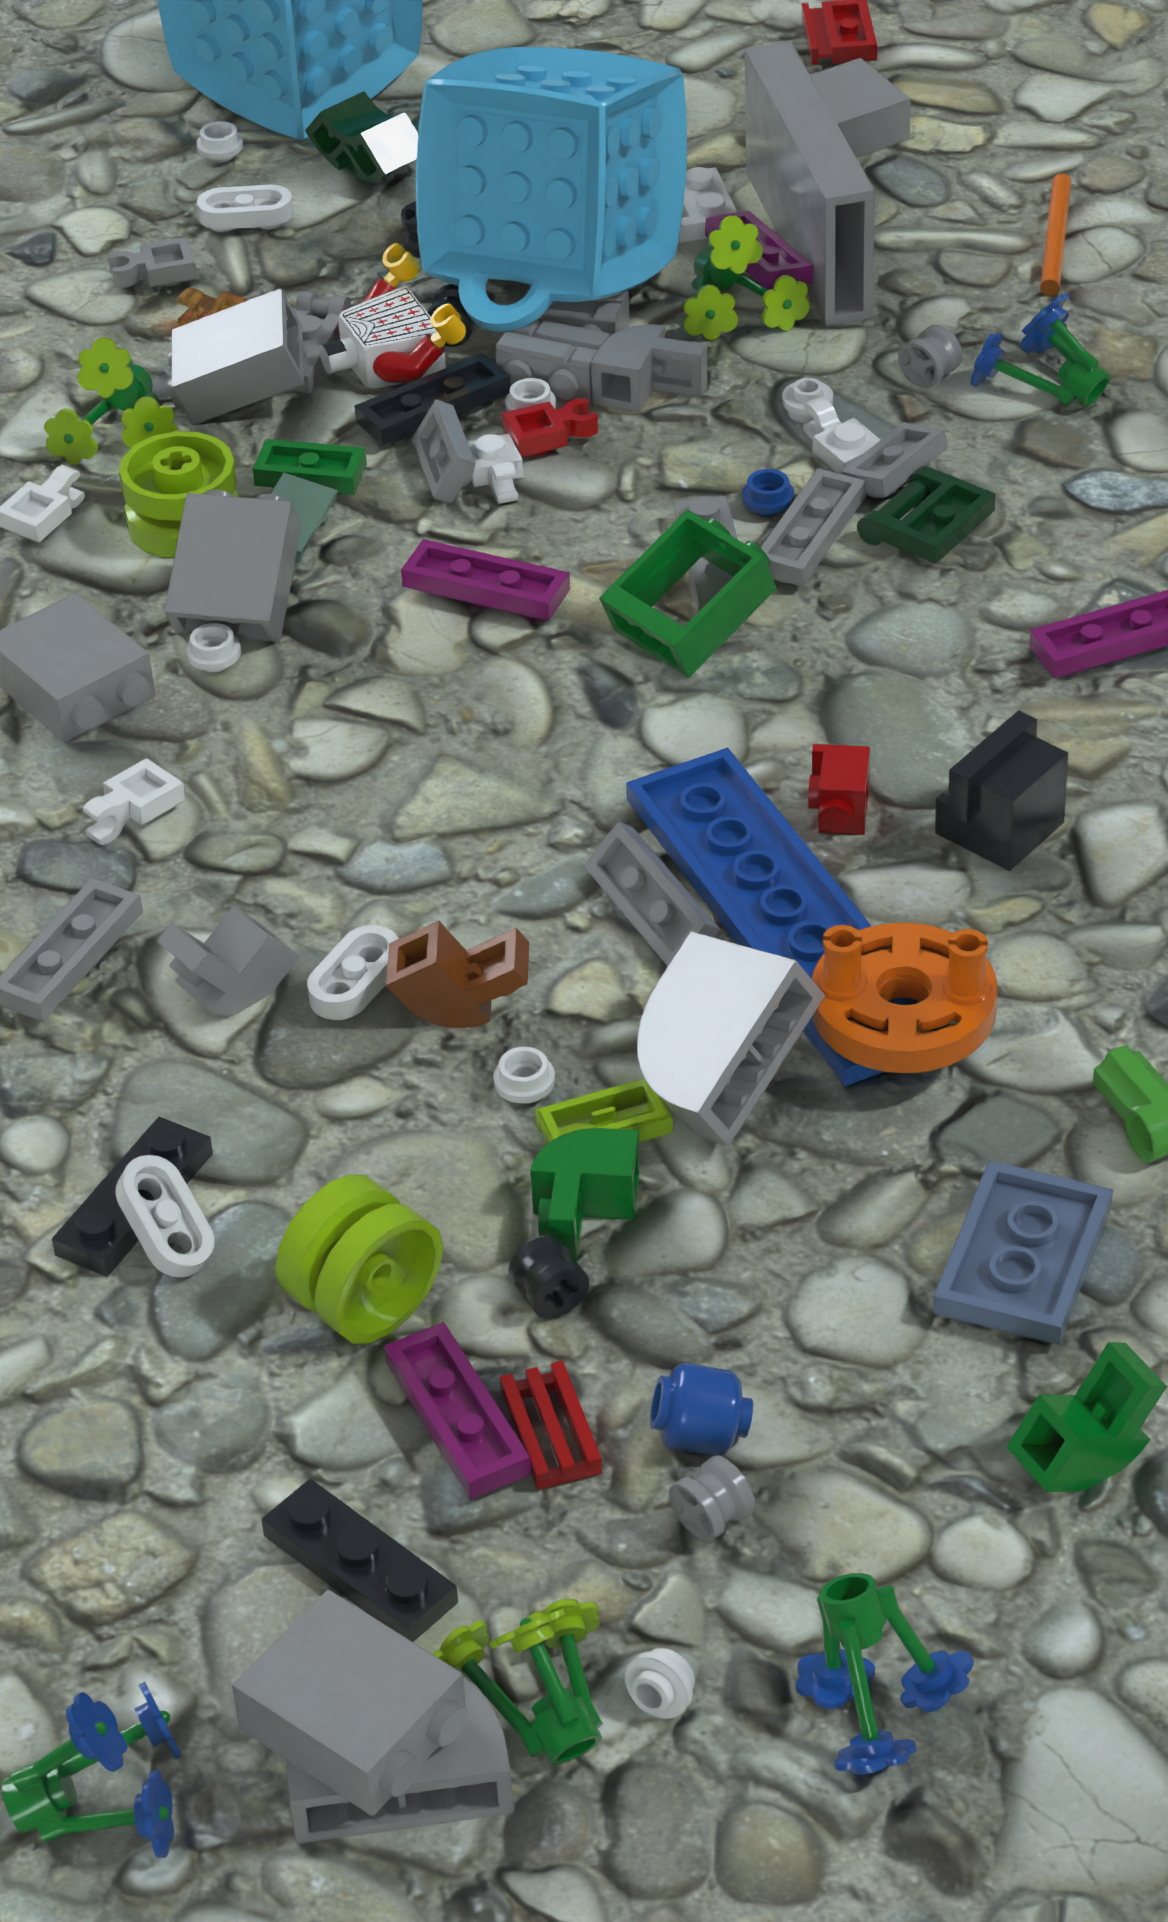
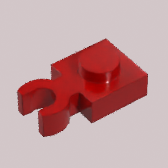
(543, 428)

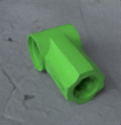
(1138, 1097)

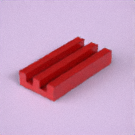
(538, 1387)

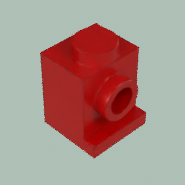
(840, 787)

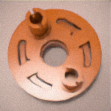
(905, 961)

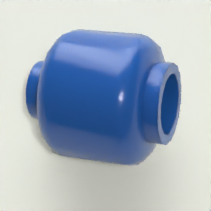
(700, 1409)

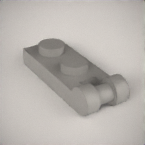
(317, 331)

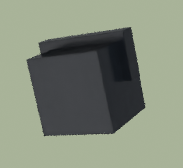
(1005, 794)

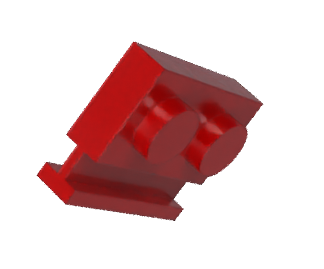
(839, 31)

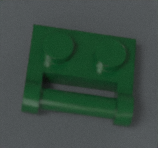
(938, 524)

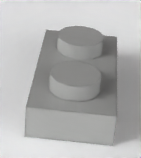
(444, 452)
(897, 457)

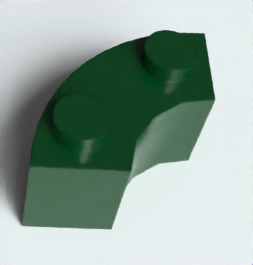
(364, 138)

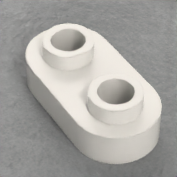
(245, 207)
(351, 973)
(167, 1219)

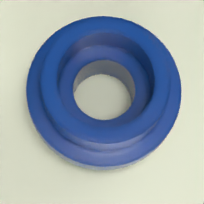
(768, 492)

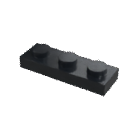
(402, 410)
(98, 1231)
(360, 1560)

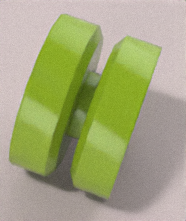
(158, 477)
(359, 1258)

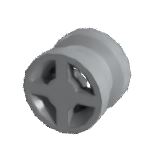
(930, 356)
(712, 1499)

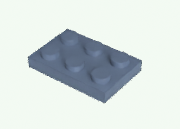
(1023, 1252)

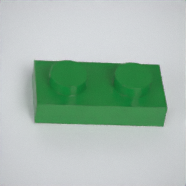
(323, 464)

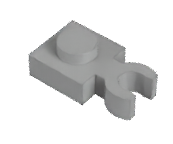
(158, 262)

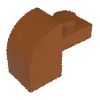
(453, 984)

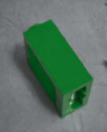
(688, 539)

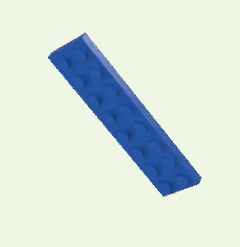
(749, 868)

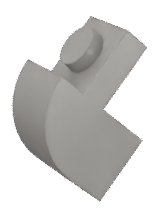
(642, 361)
(233, 966)

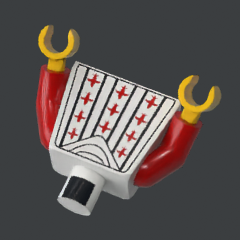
(390, 333)

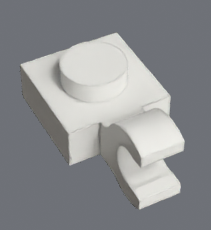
(834, 441)
(497, 465)
(40, 509)
(136, 794)

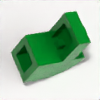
(585, 1176)
(1092, 1434)

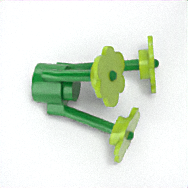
(721, 267)
(122, 387)
(563, 1723)

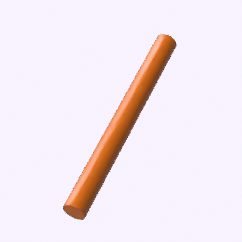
(1055, 235)

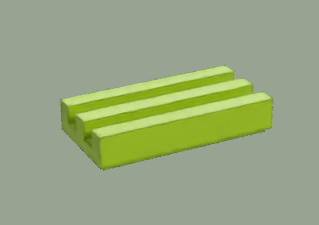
(650, 1119)

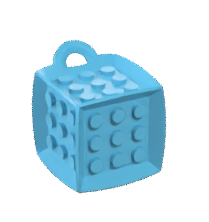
(289, 57)
(549, 176)

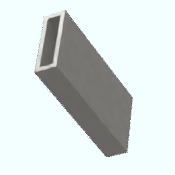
(810, 181)

